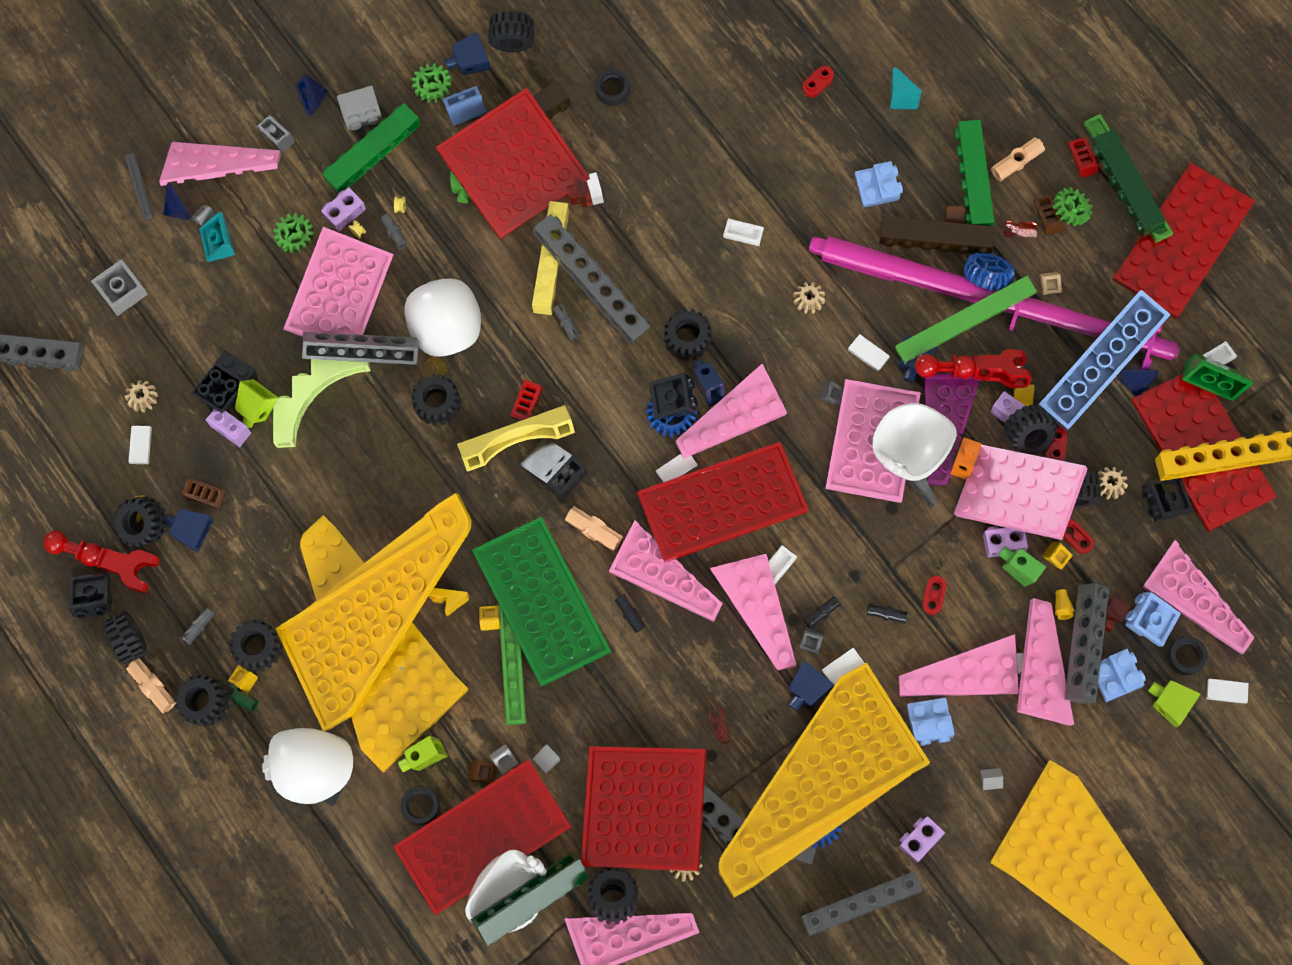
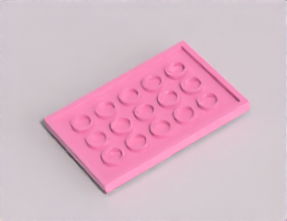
(338, 286)
(853, 460)
(1021, 491)

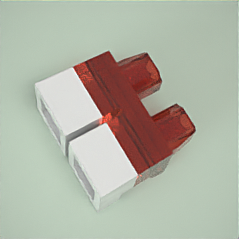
(586, 192)

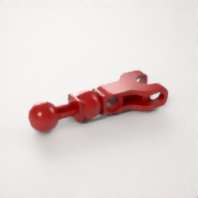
(982, 367)
(114, 562)

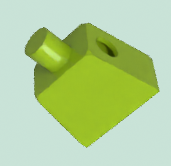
(254, 402)
(1173, 701)
(429, 752)

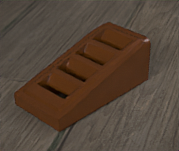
(1052, 225)
(186, 493)

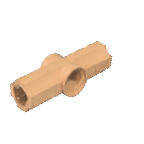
(1025, 153)
(593, 528)
(151, 685)

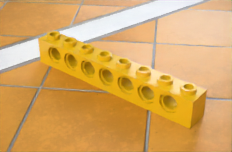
(1169, 469)

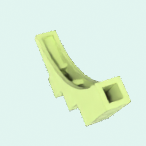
(305, 387)

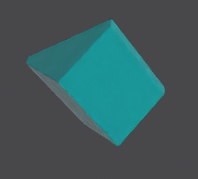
(903, 92)
(216, 238)

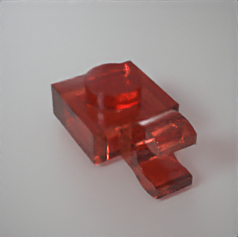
(1024, 229)
(1116, 612)
(721, 730)

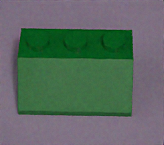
(1215, 377)

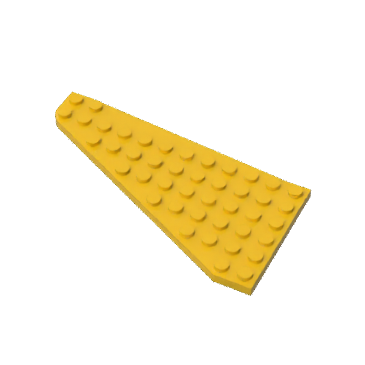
(357, 624)
(400, 701)
(837, 768)
(1082, 869)

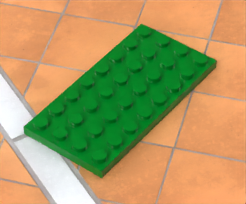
(541, 601)

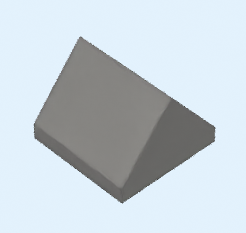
(203, 214)
(992, 779)

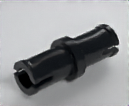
(822, 612)
(629, 613)
(887, 613)

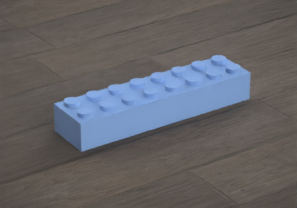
(1103, 360)

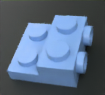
(878, 184)
(1152, 618)
(1119, 675)
(930, 721)

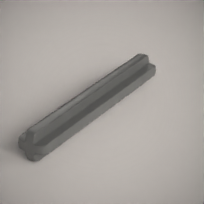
(139, 186)

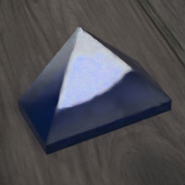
(310, 93)
(173, 205)
(1137, 380)

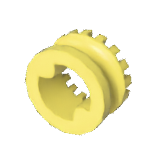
(399, 204)
(356, 229)

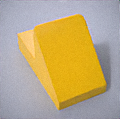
(453, 598)

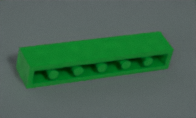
(371, 148)
(974, 172)

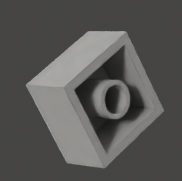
(359, 108)
(119, 287)

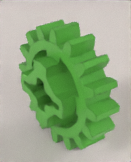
(435, 88)
(1072, 206)
(291, 226)

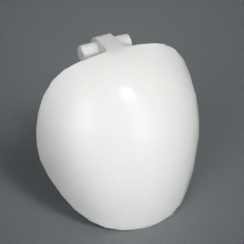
(443, 317)
(913, 440)
(308, 764)
(501, 878)

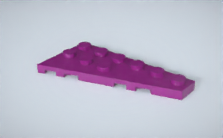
(954, 401)

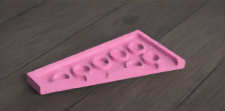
(213, 161)
(741, 410)
(643, 565)
(1192, 595)
(756, 599)
(1042, 670)
(975, 672)
(614, 944)

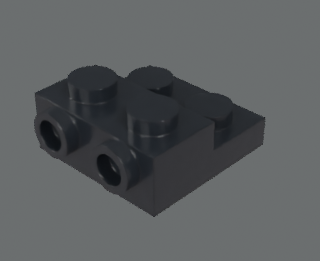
(673, 396)
(1166, 499)
(90, 595)

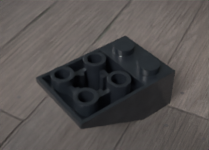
(222, 382)
(554, 468)

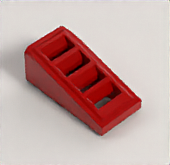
(1084, 168)
(523, 391)

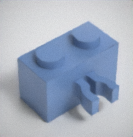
(465, 105)

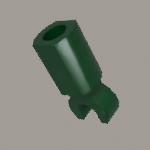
(243, 699)

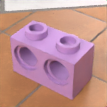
(347, 213)
(1005, 406)
(228, 427)
(1003, 535)
(925, 843)

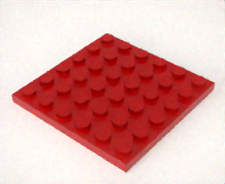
(512, 163)
(644, 808)

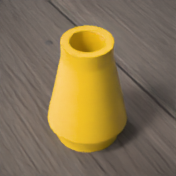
(1063, 605)

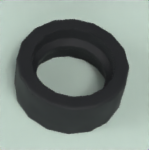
(612, 74)
(1197, 644)
(405, 805)

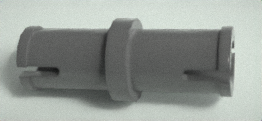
(394, 231)
(566, 322)
(197, 626)

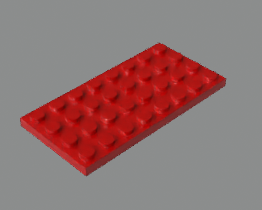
(1203, 220)
(1189, 416)
(722, 502)
(459, 844)

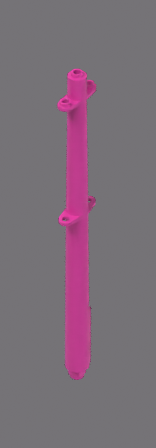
(895, 268)

